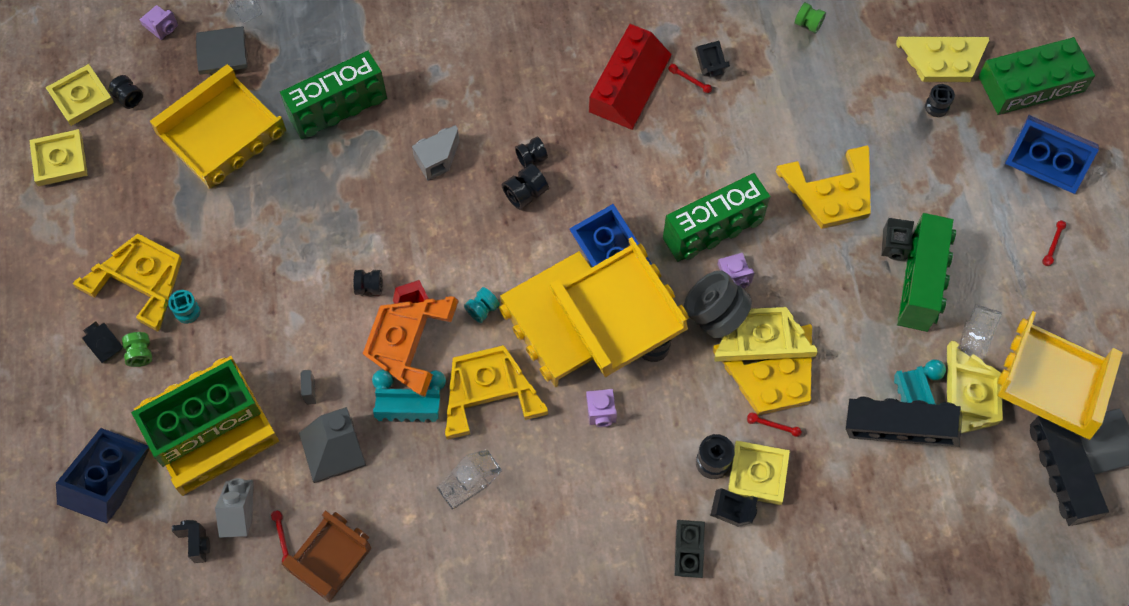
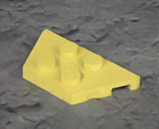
(944, 57)
(766, 335)
(973, 388)

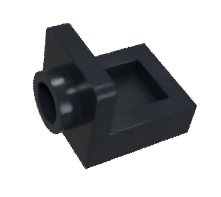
(711, 59)
(101, 341)
(734, 508)
(197, 540)

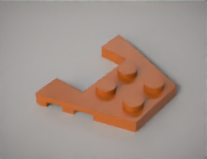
(397, 335)

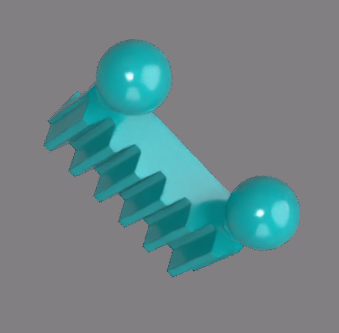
(914, 384)
(405, 402)

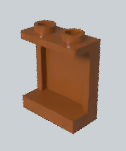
(329, 556)

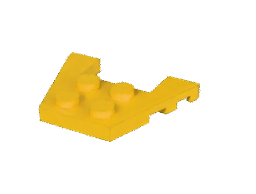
(836, 198)
(142, 267)
(484, 379)
(774, 382)

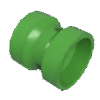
(810, 17)
(137, 349)

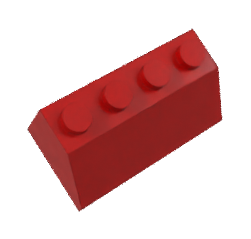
(629, 77)

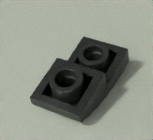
(689, 548)

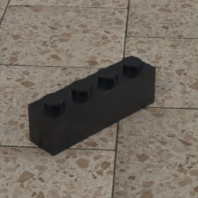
(904, 421)
(1068, 472)

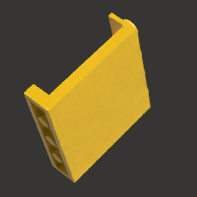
(217, 127)
(621, 308)
(543, 322)
(1058, 379)
(224, 451)

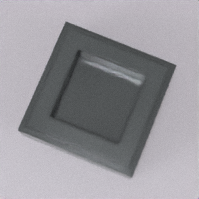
(308, 388)

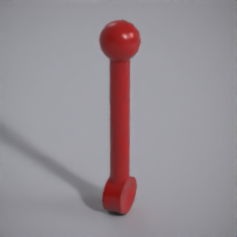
(674, 69)
(1048, 259)
(752, 418)
(277, 516)

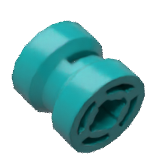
(481, 305)
(185, 312)

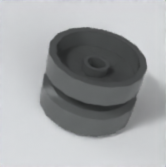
(718, 304)

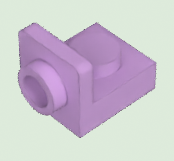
(159, 22)
(737, 269)
(601, 407)

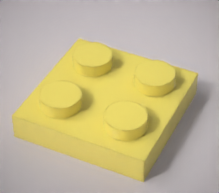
(79, 94)
(58, 157)
(759, 472)

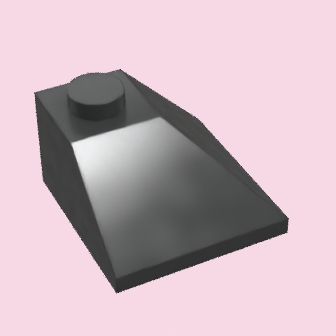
(331, 445)

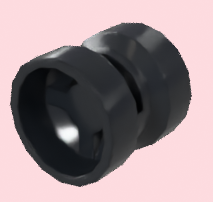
(128, 94)
(939, 100)
(531, 152)
(370, 282)

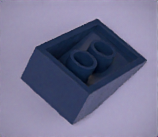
(101, 475)

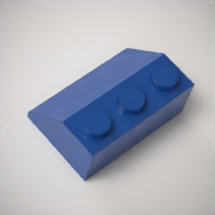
(1052, 154)
(603, 235)

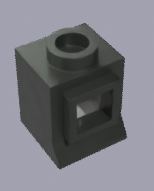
(897, 238)

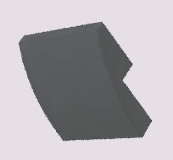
(221, 48)
(1110, 444)

